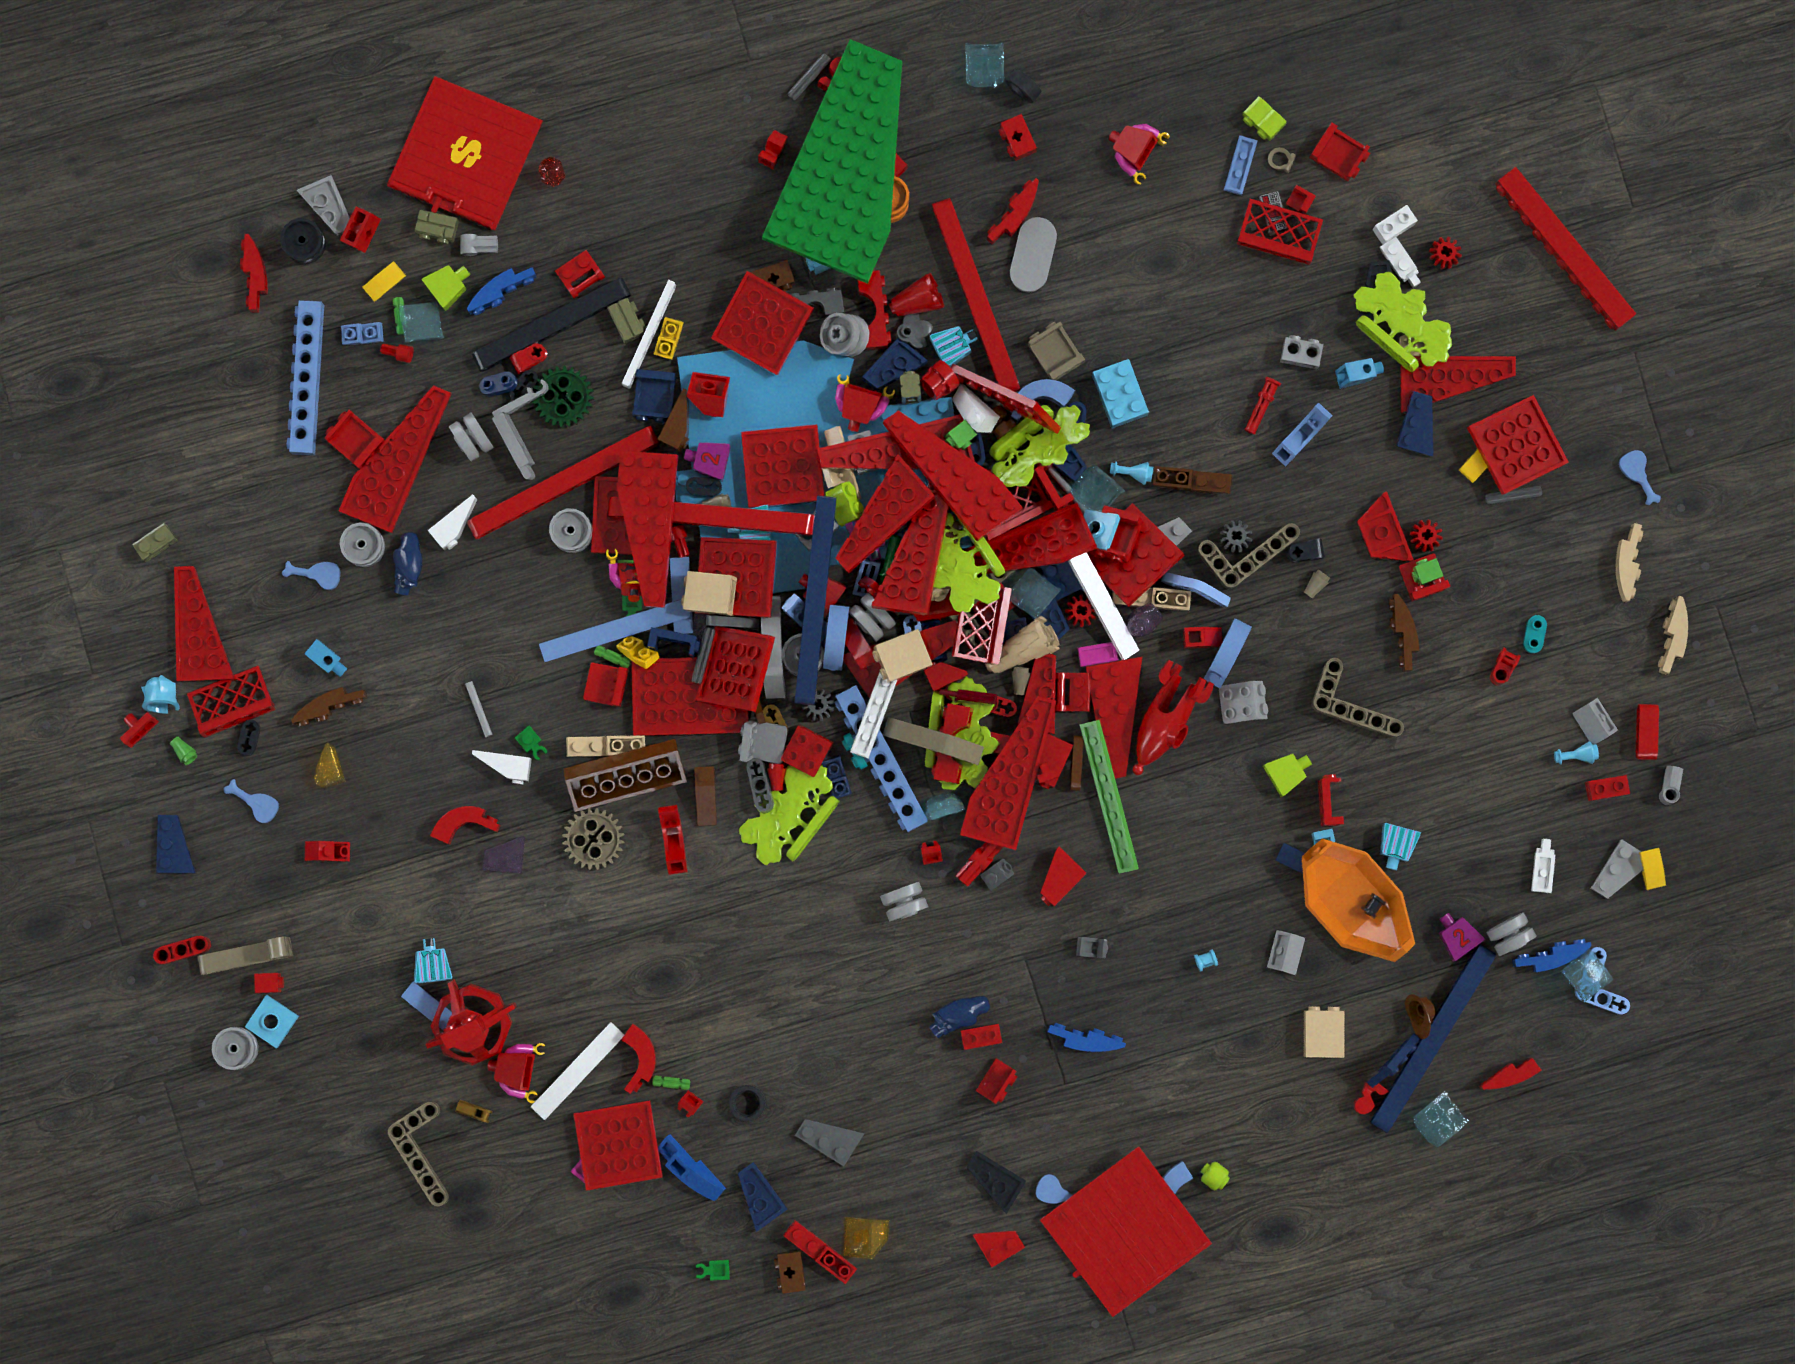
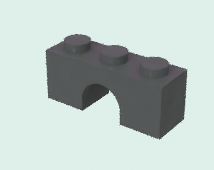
(829, 300)

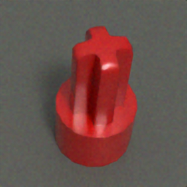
(402, 352)
(678, 537)

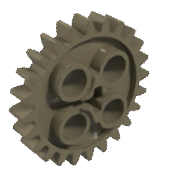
(607, 849)

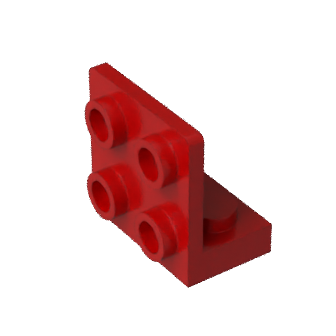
(1414, 590)
(605, 684)
(806, 750)
(996, 1081)

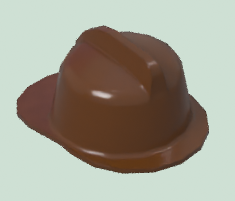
(1421, 1014)

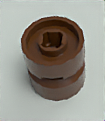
(1004, 423)

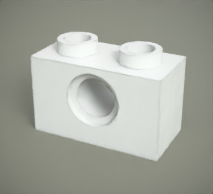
(1395, 224)

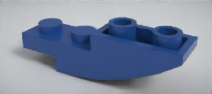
(493, 291)
(1559, 955)
(1093, 1042)
(691, 1173)

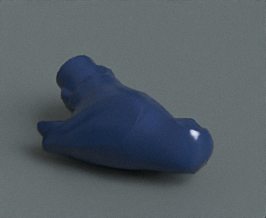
(407, 563)
(958, 1014)

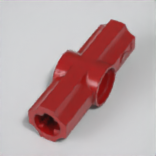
(978, 862)

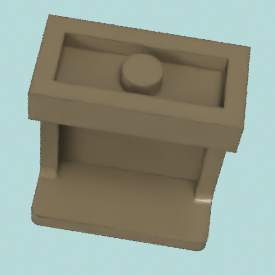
(1055, 351)

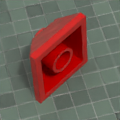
(709, 393)

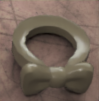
(1286, 167)

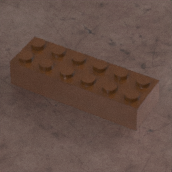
(624, 775)

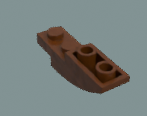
(1192, 480)
(1403, 624)
(320, 707)

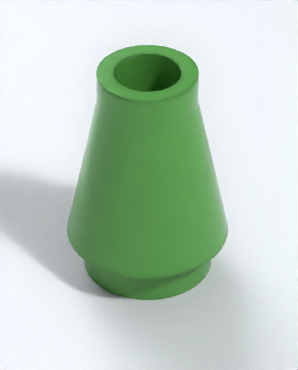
(183, 751)

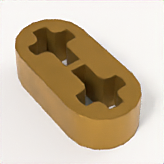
(779, 719)

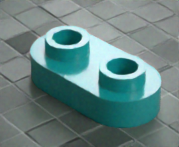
(1534, 633)
(857, 760)

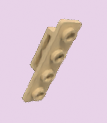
(834, 477)

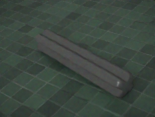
(809, 76)
(1516, 494)
(703, 655)

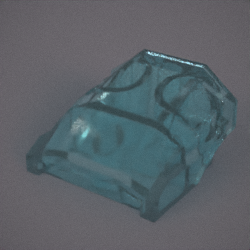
(984, 64)
(420, 322)
(1095, 489)
(1033, 593)
(943, 805)
(1587, 975)
(1439, 1120)

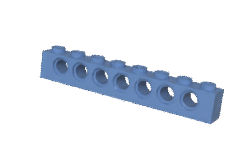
(308, 444)
(917, 818)

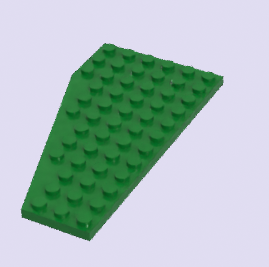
(843, 178)

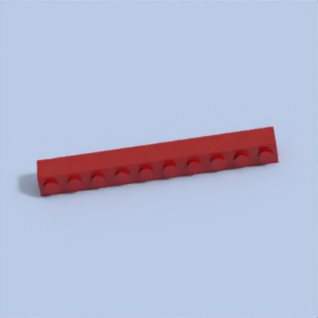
(1565, 249)

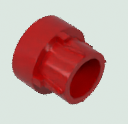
(939, 380)

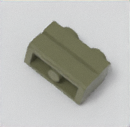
(436, 226)
(626, 320)
(910, 388)
(155, 542)

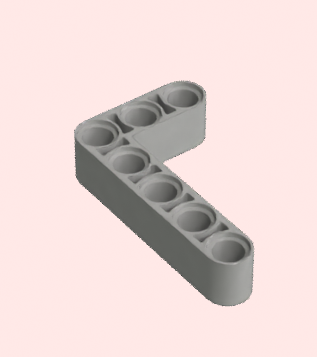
(774, 678)

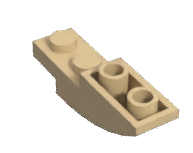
(1627, 570)
(1161, 598)
(1677, 628)
(602, 746)

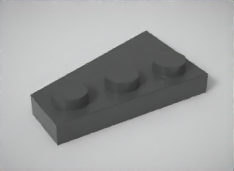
(830, 1140)

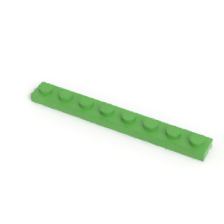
(1109, 796)

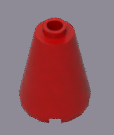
(918, 297)

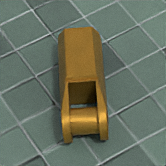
(469, 1109)

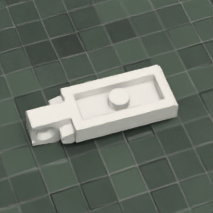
(1400, 261)
(1543, 868)

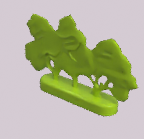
(1403, 315)
(1043, 448)
(959, 571)
(976, 734)
(786, 816)

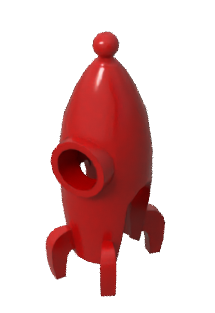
(1163, 728)

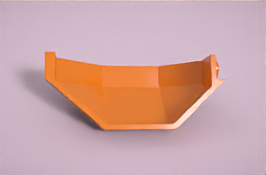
(1339, 884)

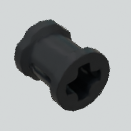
(1373, 905)

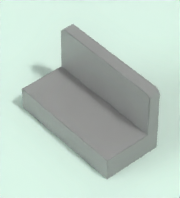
(1595, 721)
(1286, 952)

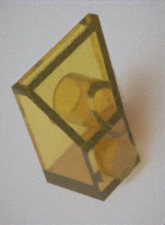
(329, 768)
(864, 1236)

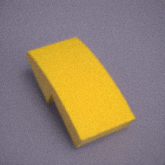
(384, 281)
(668, 338)
(1473, 466)
(636, 651)
(1652, 868)

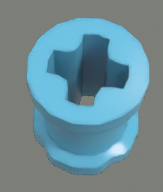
(1206, 960)

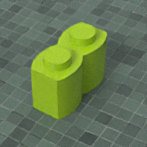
(1264, 119)
(847, 505)

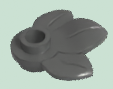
(917, 330)

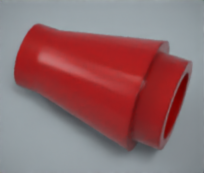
(776, 775)

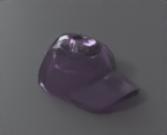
(1143, 620)

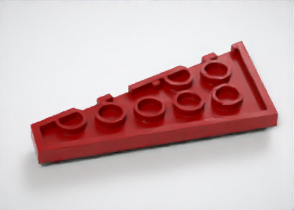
(1454, 377)
(1011, 400)
(890, 507)
(936, 640)
(198, 643)
(1114, 703)

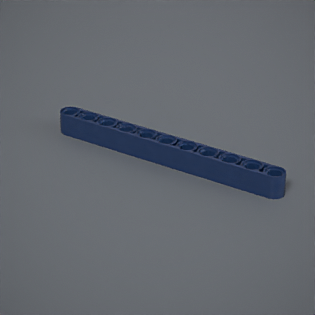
(815, 600)
(1428, 1048)

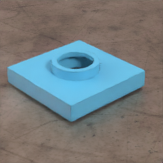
(1108, 525)
(285, 1017)

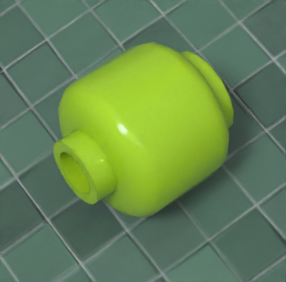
(1214, 1175)

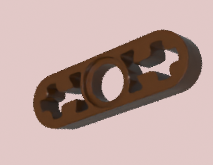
(1076, 768)

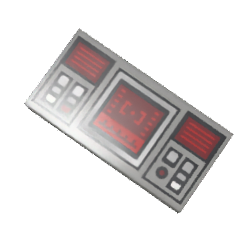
(1273, 199)

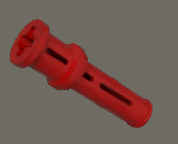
(1265, 397)

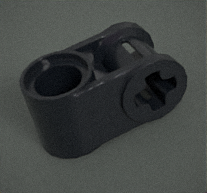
(1309, 551)

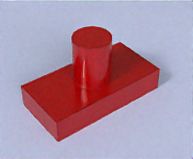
(138, 728)

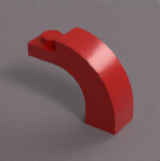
(454, 819)
(673, 839)
(646, 1053)

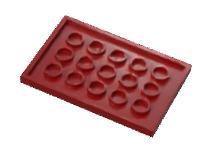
(667, 703)

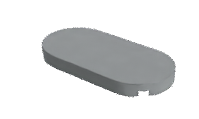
(1033, 254)

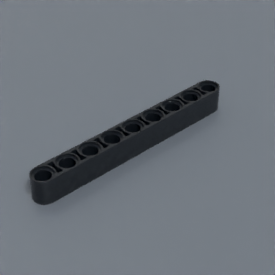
(551, 324)

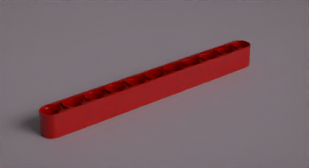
(975, 295)
(560, 483)
(733, 517)

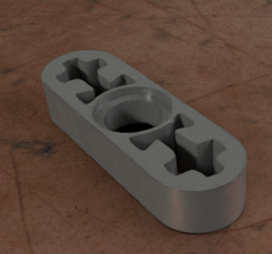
(733, 621)
(758, 799)

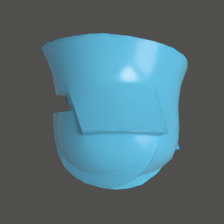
(158, 694)

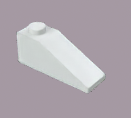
(974, 410)
(450, 528)
(510, 766)

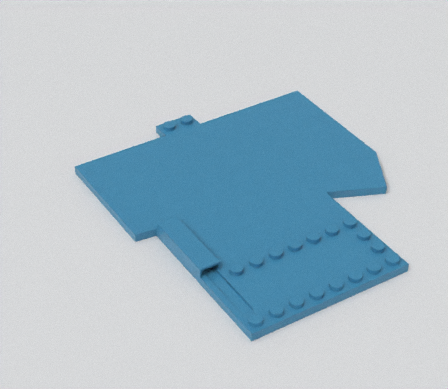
(795, 397)

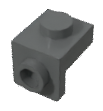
(997, 874)
(1092, 947)

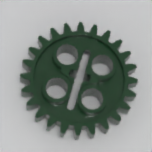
(576, 385)

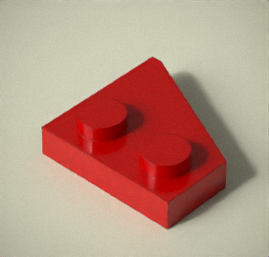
(998, 1245)

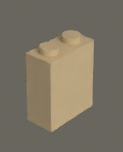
(709, 593)
(902, 656)
(1324, 1032)

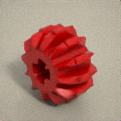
(1448, 247)
(1430, 541)
(1079, 617)

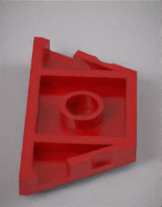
(1383, 532)

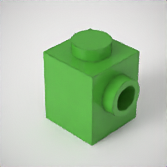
(960, 436)
(1426, 571)

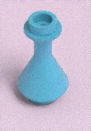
(1140, 472)
(1585, 753)

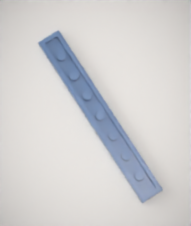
(613, 630)

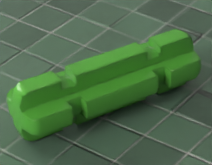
(398, 301)
(612, 656)
(670, 1082)

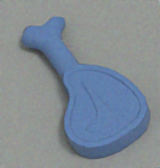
(1633, 468)
(325, 573)
(263, 805)
(1050, 1190)

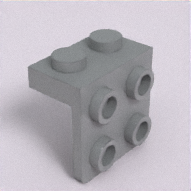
(1243, 702)
(762, 741)

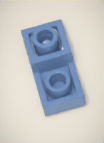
(362, 333)

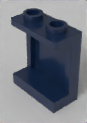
(654, 395)
(686, 639)

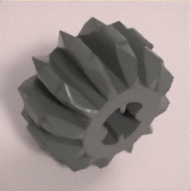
(1236, 529)
(822, 711)

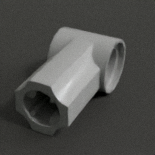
(472, 244)
(1671, 783)

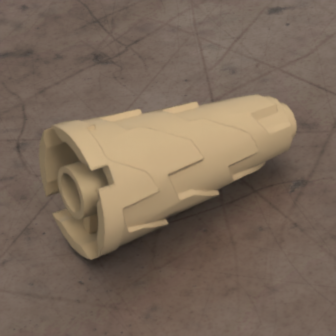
(1030, 643)

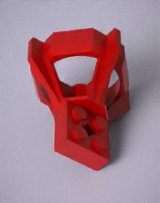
(469, 1029)

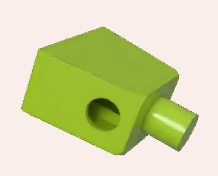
(446, 285)
(1287, 772)

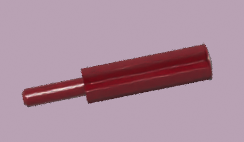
(972, 696)

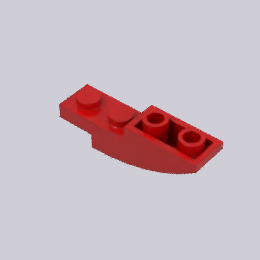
(1020, 206)
(253, 265)
(820, 1251)

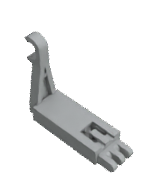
(510, 434)

